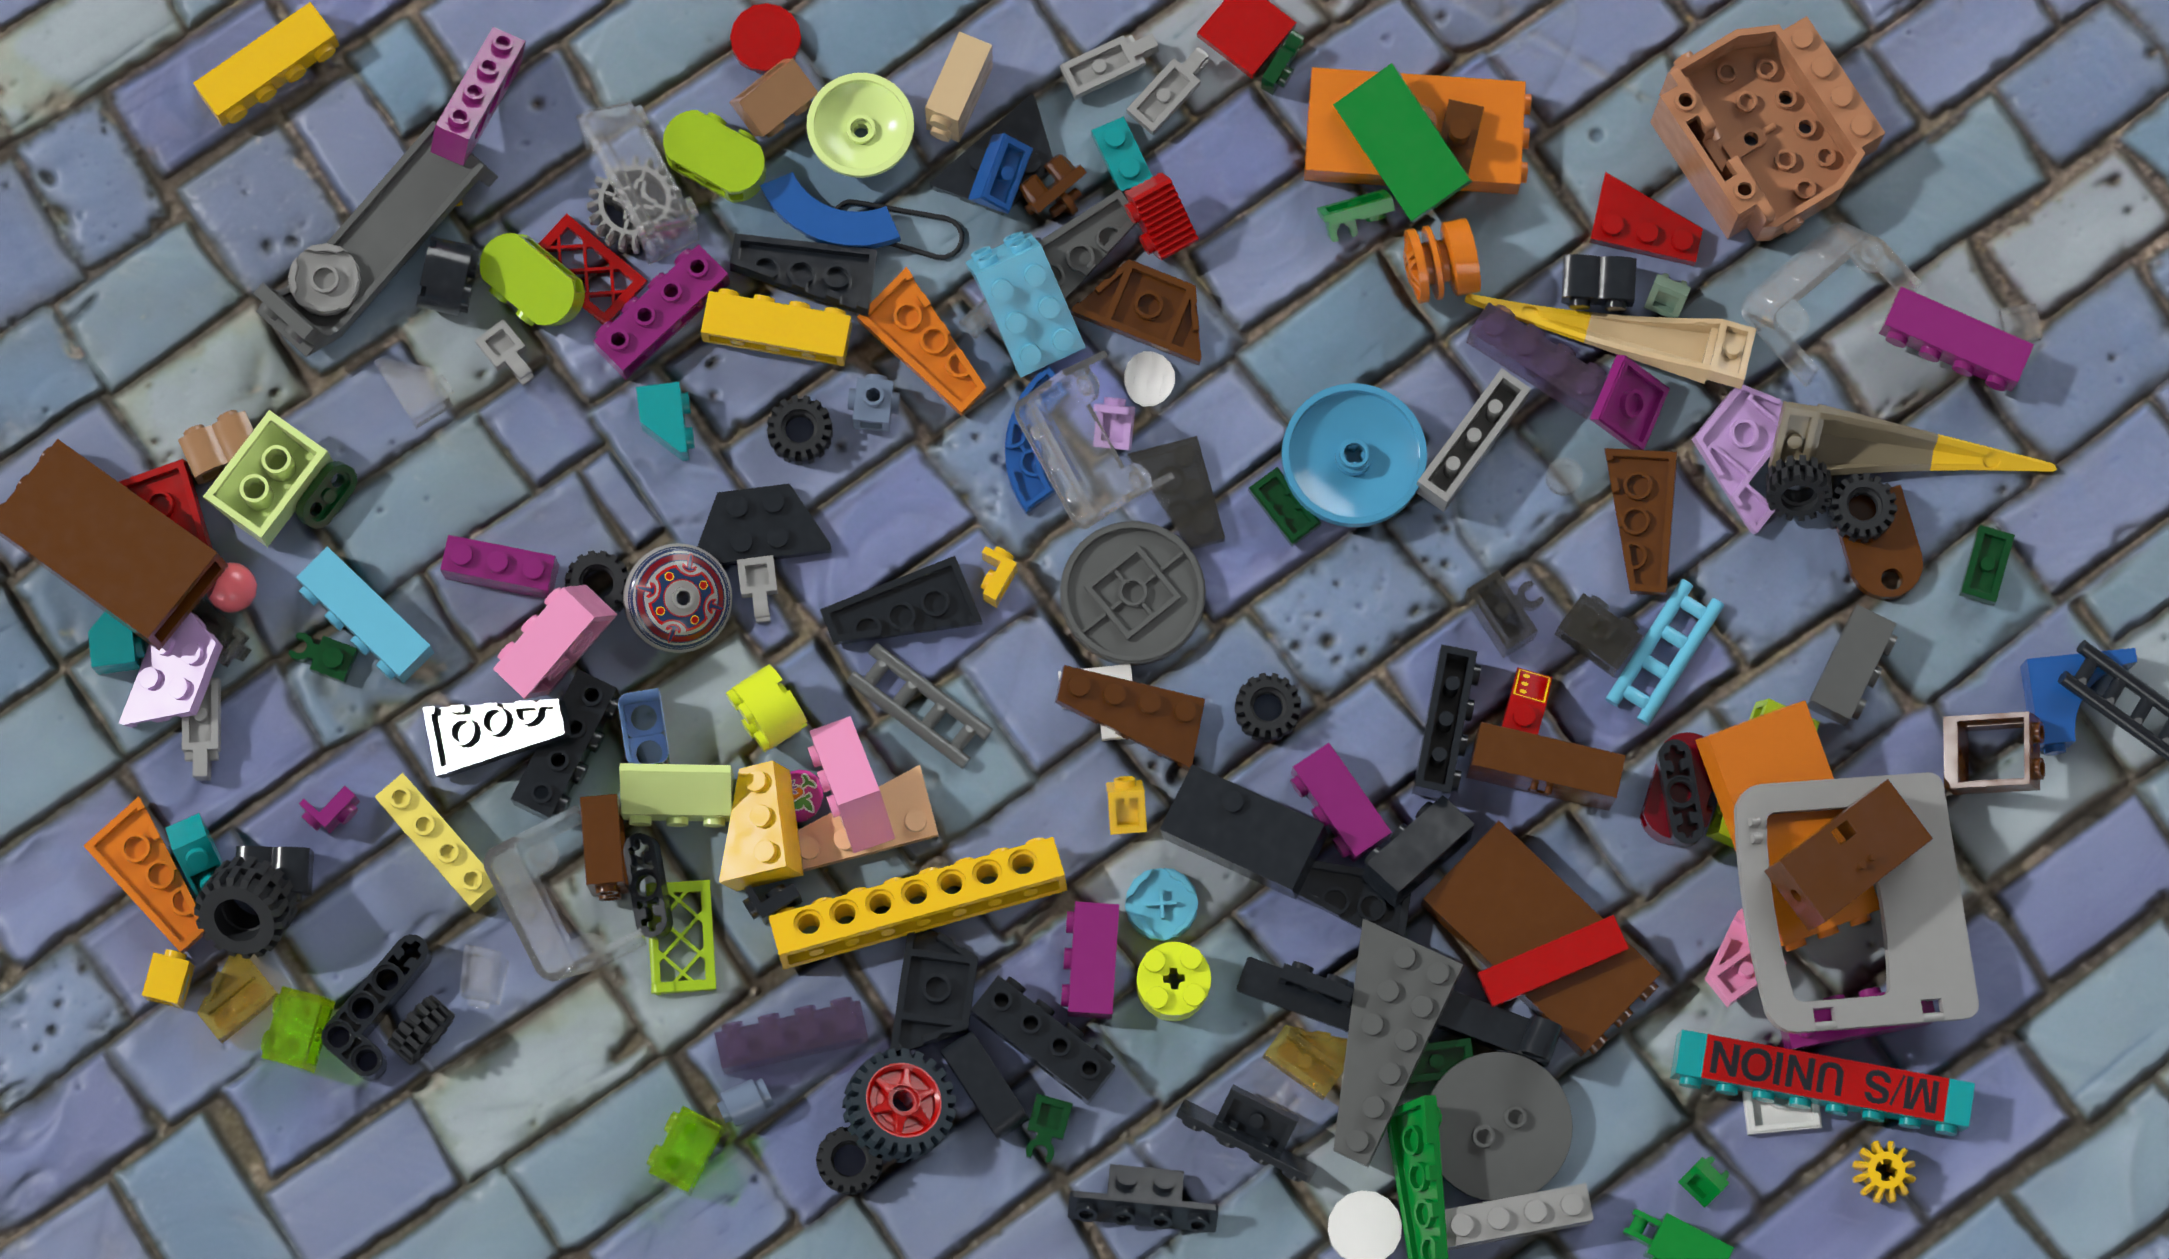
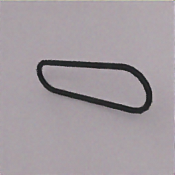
(916, 213)

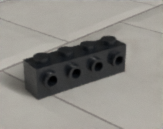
(1444, 722)
(562, 763)
(1043, 1039)

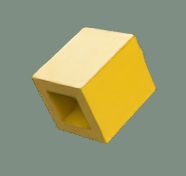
(168, 978)

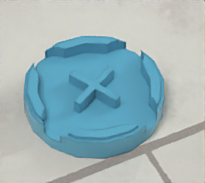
(1161, 904)

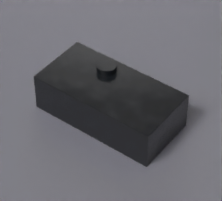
(1243, 831)

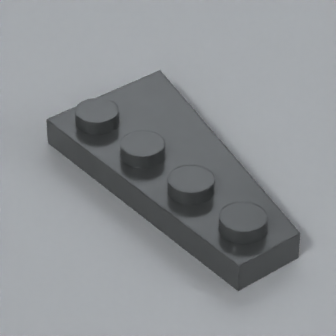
(1086, 241)

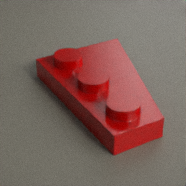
(1642, 226)
(173, 494)

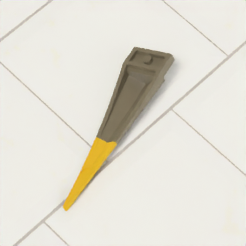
(1871, 445)

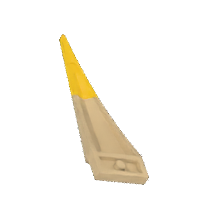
(1683, 346)

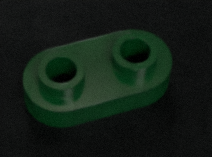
(326, 495)

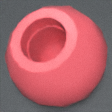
(233, 589)

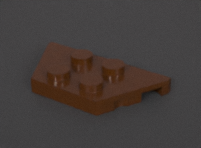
(1147, 309)

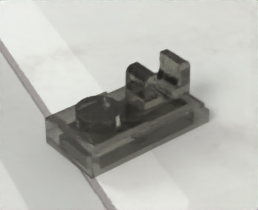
(225, 631)

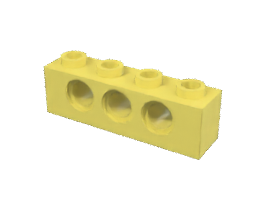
(437, 841)

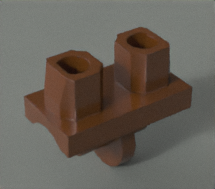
(1065, 176)

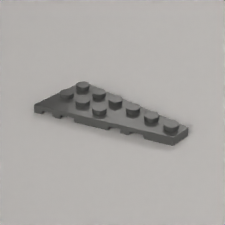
(1392, 1018)

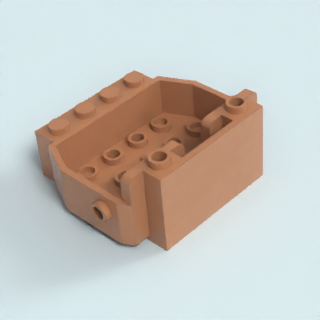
(1734, 93)

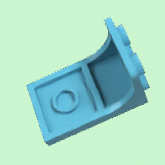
(1025, 302)

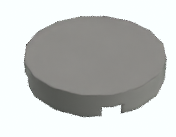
(325, 279)

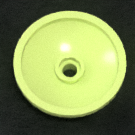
(857, 103)

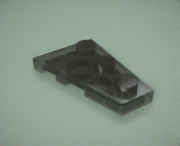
(1189, 495)

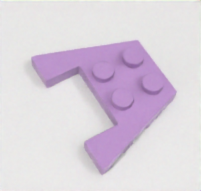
(1736, 446)

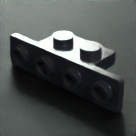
(1299, 991)
(1252, 1127)
(1144, 1199)

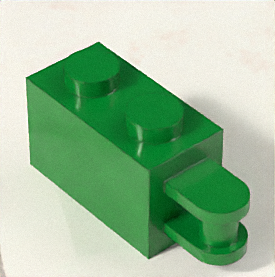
(1675, 1239)

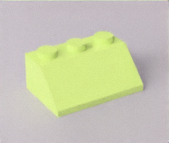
(267, 478)
(676, 794)

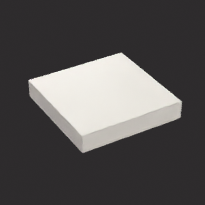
(1778, 1116)

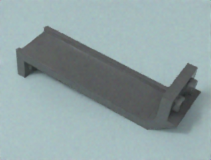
(380, 238)

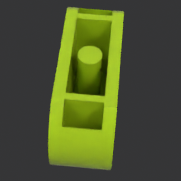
(715, 155)
(531, 280)

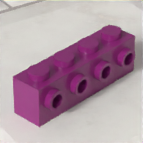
(660, 311)
(1956, 340)
(1820, 1039)

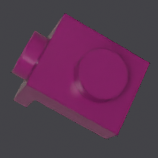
(338, 810)

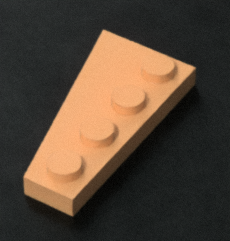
(909, 813)

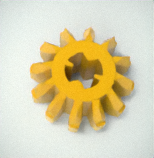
(1873, 1178)

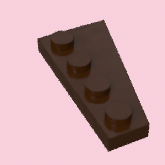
(1644, 511)
(1147, 714)

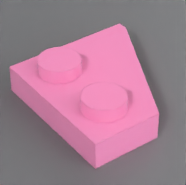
(1732, 968)

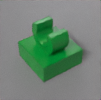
(1704, 1181)

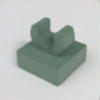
(1667, 296)

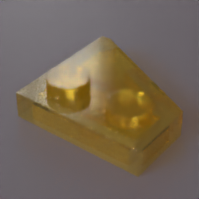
(235, 997)
(1308, 1058)

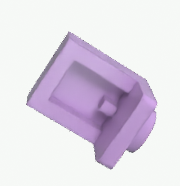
(1116, 421)

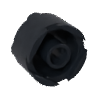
(446, 276)

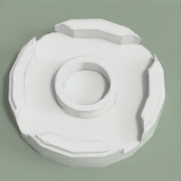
(1364, 1226)

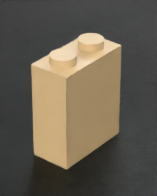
(958, 87)

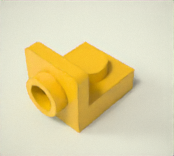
(997, 582)
(1126, 805)

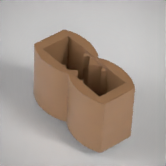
(213, 446)

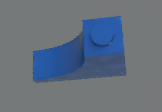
(2055, 703)

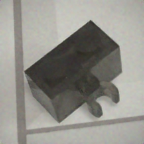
(1503, 612)
(1599, 633)

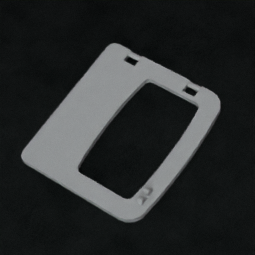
(1917, 902)

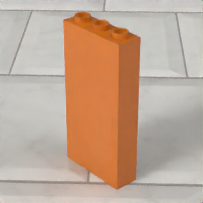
(1497, 156)
(1778, 750)

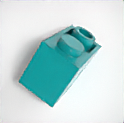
(663, 417)
(114, 646)
(194, 850)

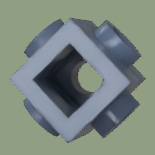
(875, 414)

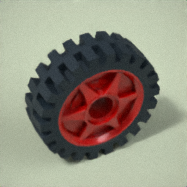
(880, 1123)

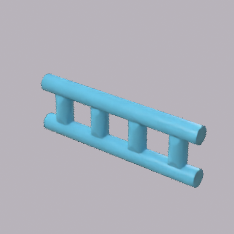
(1658, 630)

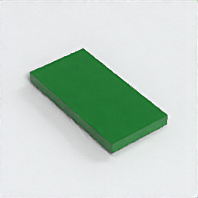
(1402, 143)

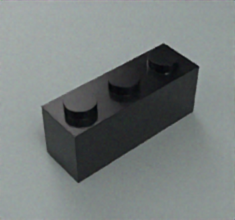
(1417, 850)

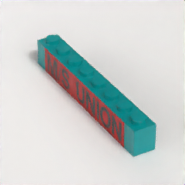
(1822, 1080)

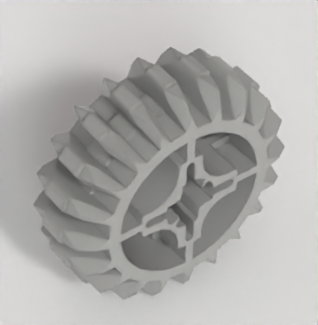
(602, 197)

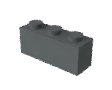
(1853, 666)

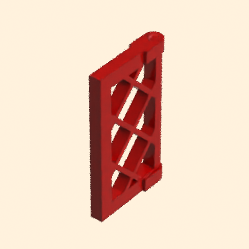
(616, 264)

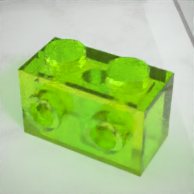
(296, 1029)
(685, 1150)

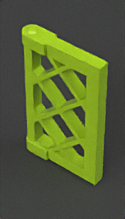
(705, 953)

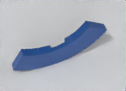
(828, 224)
(1023, 467)

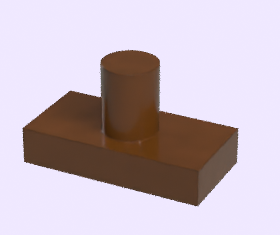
(1461, 130)

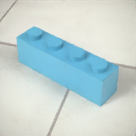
(364, 615)

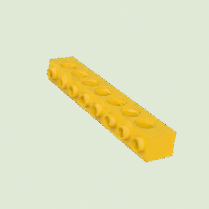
(936, 910)

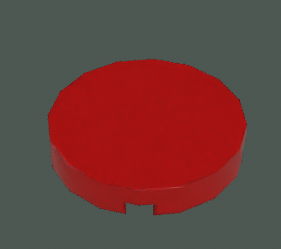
(765, 37)

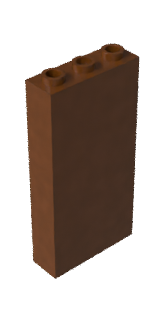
(109, 544)
(1510, 902)

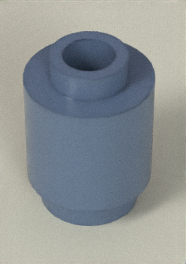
(745, 1102)

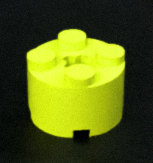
(767, 708)
(1187, 965)

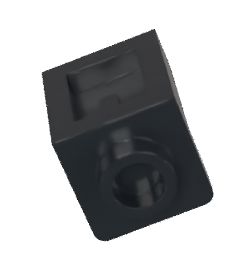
(777, 899)

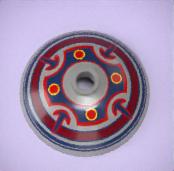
(653, 605)

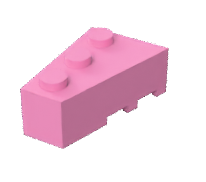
(851, 783)

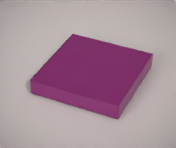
(1629, 403)

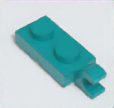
(1121, 154)

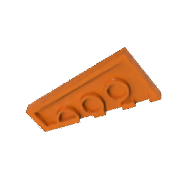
(915, 334)
(144, 868)

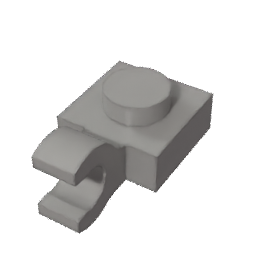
(504, 348)
(757, 581)

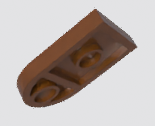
(1892, 552)

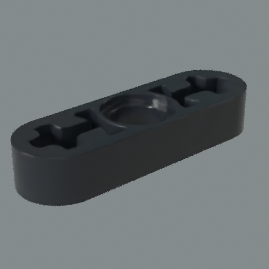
(1675, 821)
(652, 858)

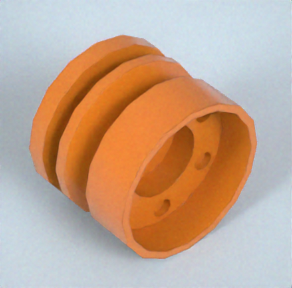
(1442, 260)

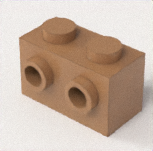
(774, 98)

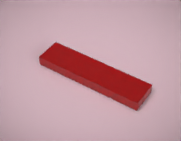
(1553, 961)

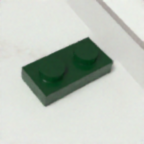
(1986, 565)
(1440, 1057)

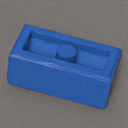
(1000, 173)

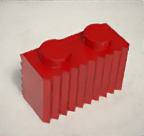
(1160, 216)

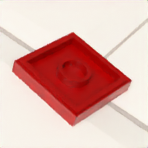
(1246, 32)

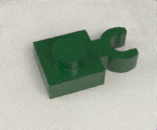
(1280, 69)
(328, 658)
(1048, 1121)

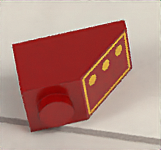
(1527, 701)

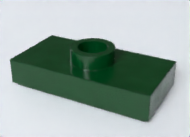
(1283, 508)

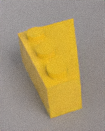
(762, 829)

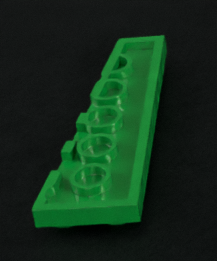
(1418, 1176)

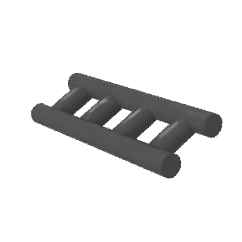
(896, 706)

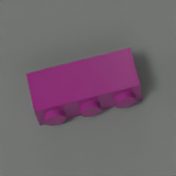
(499, 567)
(1339, 803)
(1091, 960)

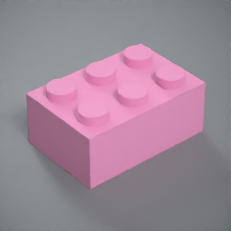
(554, 640)

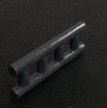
(2106, 703)

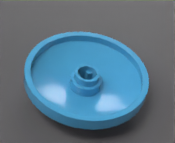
(1353, 455)

